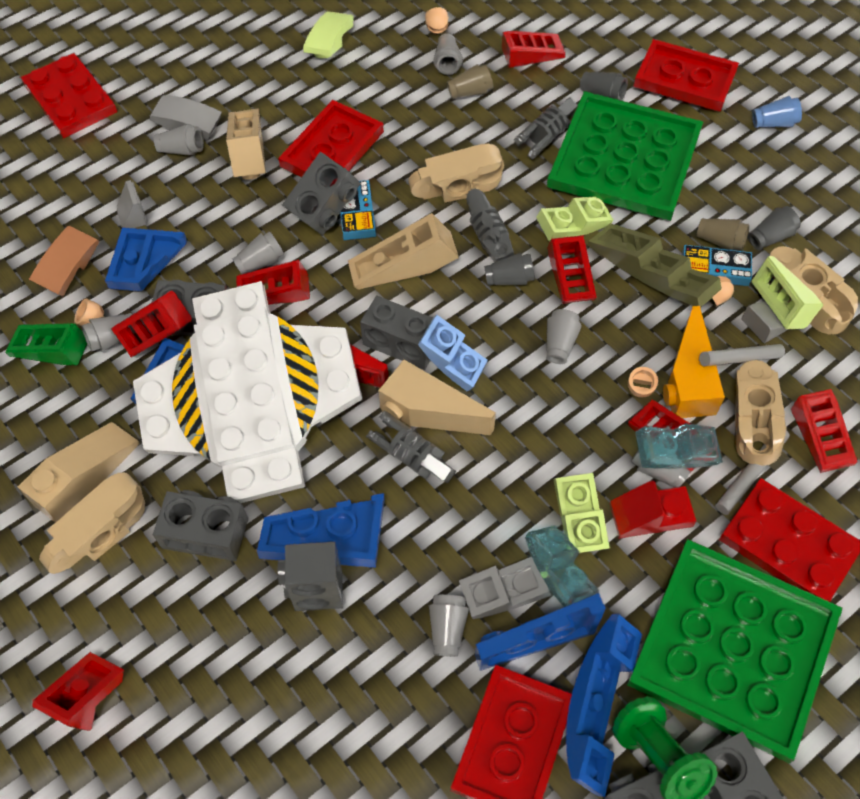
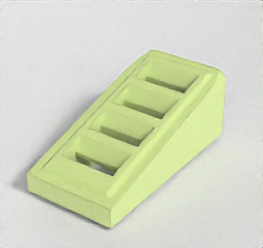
(804, 303)

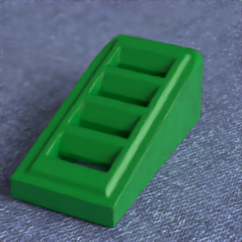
(61, 343)

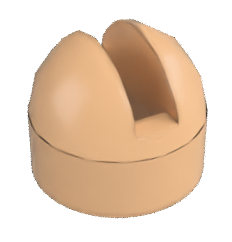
(436, 20)
(726, 291)
(86, 311)
(642, 376)

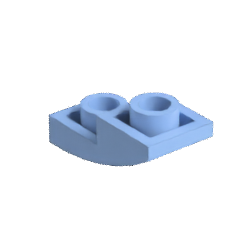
(454, 358)

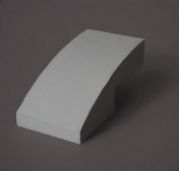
(179, 111)
(503, 589)

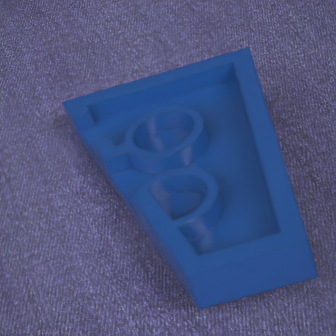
(351, 526)
(541, 633)

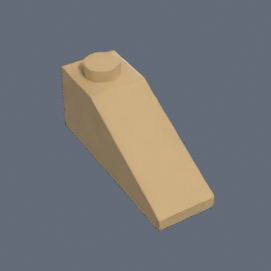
(245, 144)
(407, 254)
(430, 403)
(77, 470)

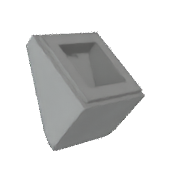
(130, 207)
(763, 321)

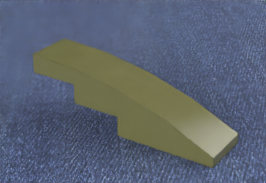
(660, 269)

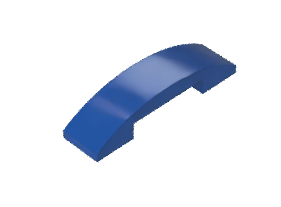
(592, 699)

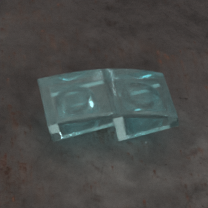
(678, 448)
(555, 561)

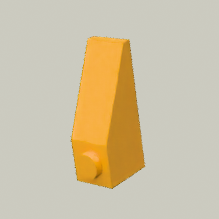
(691, 387)

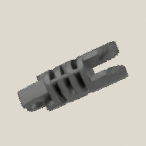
(547, 127)
(488, 226)
(412, 449)

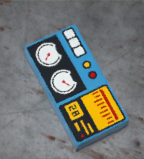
(358, 215)
(721, 262)

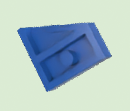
(141, 257)

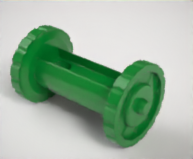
(683, 774)

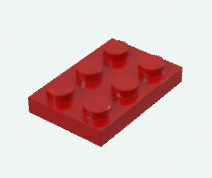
(686, 75)
(69, 95)
(337, 133)
(791, 541)
(513, 739)

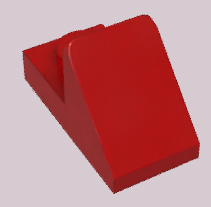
(652, 510)
(79, 691)

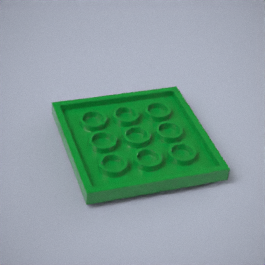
(625, 155)
(737, 650)

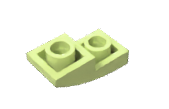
(327, 34)
(579, 218)
(580, 512)

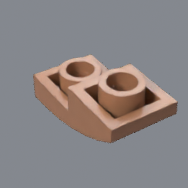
(62, 259)

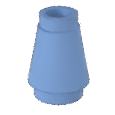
(778, 113)

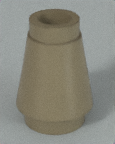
(471, 82)
(726, 233)

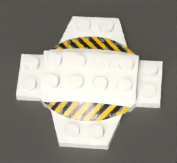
(247, 392)

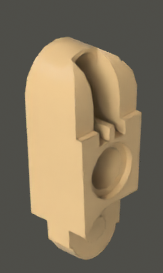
(457, 172)
(837, 297)
(759, 413)
(94, 523)

